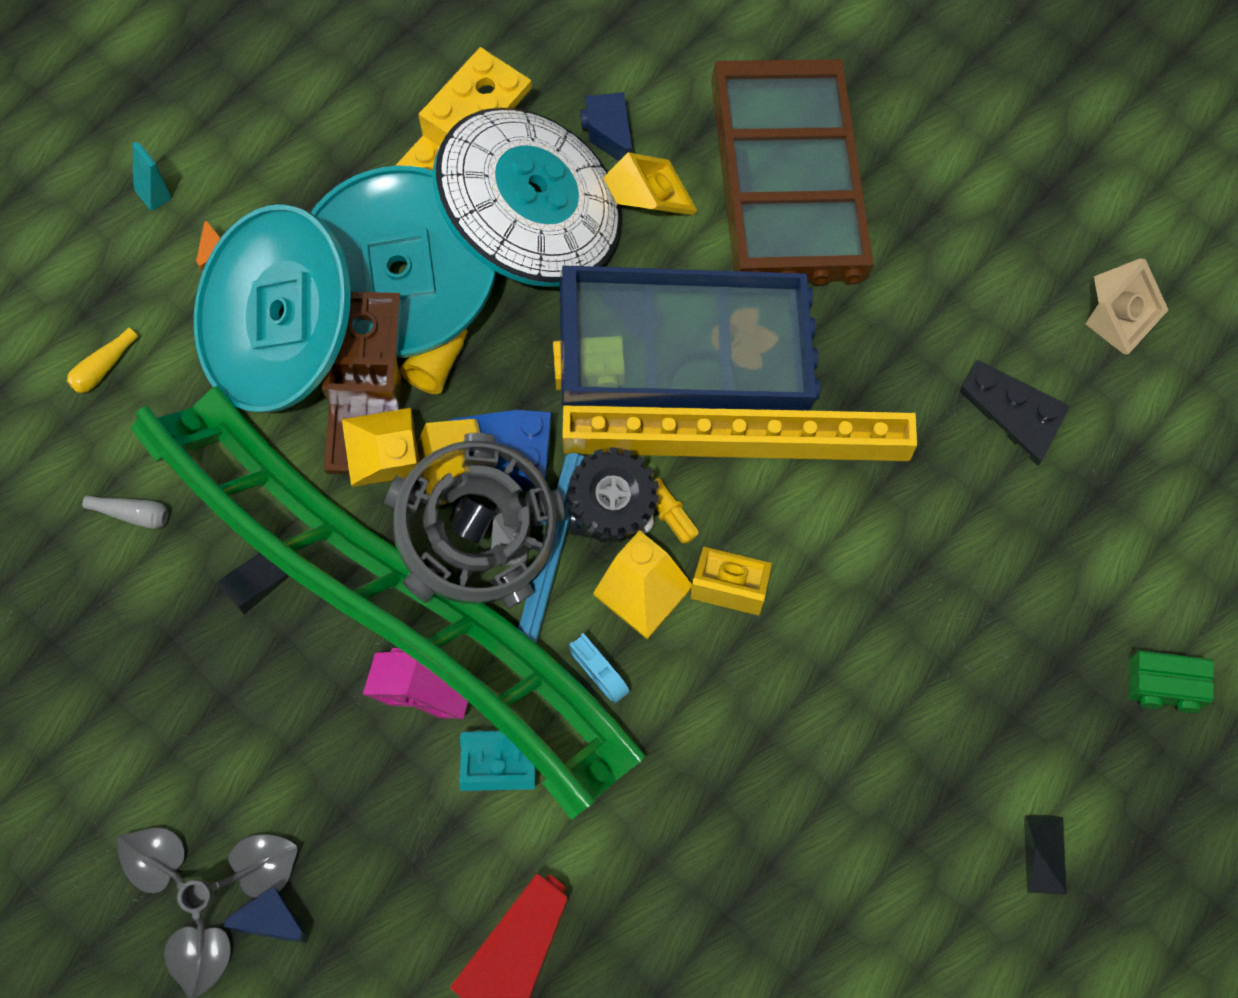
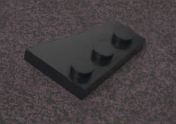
(1018, 408)

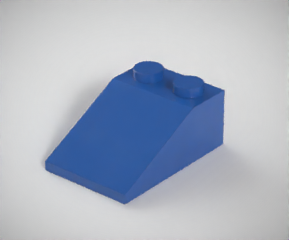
(523, 432)

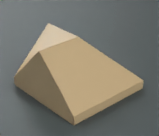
(1127, 305)

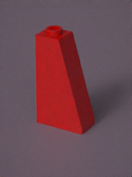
(518, 946)

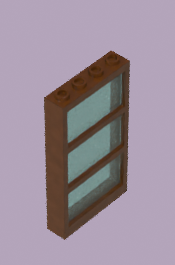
(791, 169)

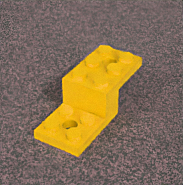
(461, 99)

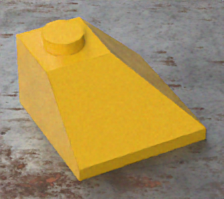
(648, 184)
(380, 446)
(643, 585)

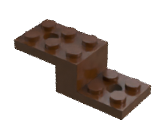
(364, 372)

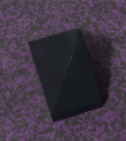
(1045, 855)

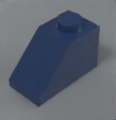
(607, 123)

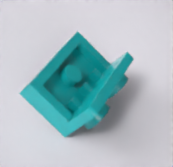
(493, 763)

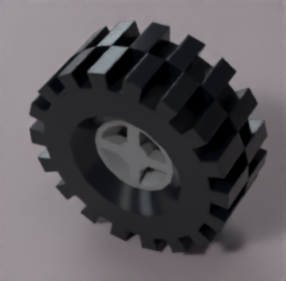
(615, 477)

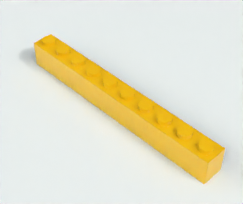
(740, 433)

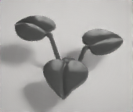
(191, 954)

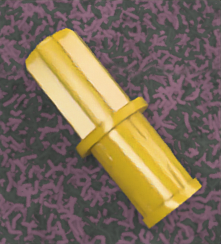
(673, 515)

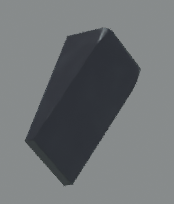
(252, 582)

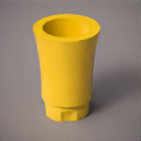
(432, 368)

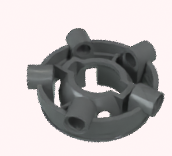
(481, 478)

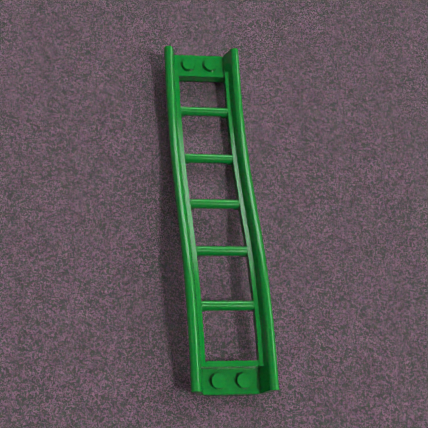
(216, 419)

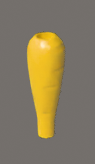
(95, 367)

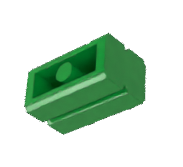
(1171, 681)

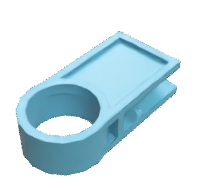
(598, 669)

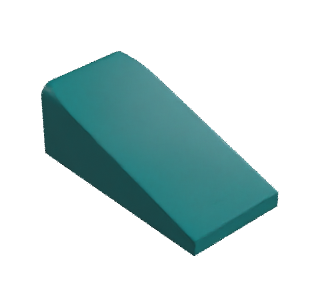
(148, 179)

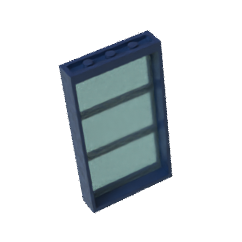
(686, 339)

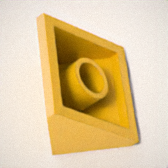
(438, 435)
(731, 581)

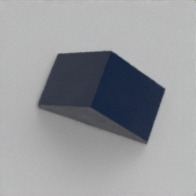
(269, 917)

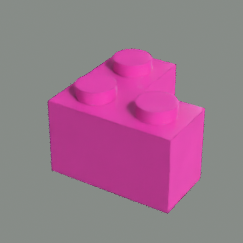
(404, 682)

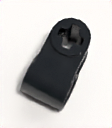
(470, 518)

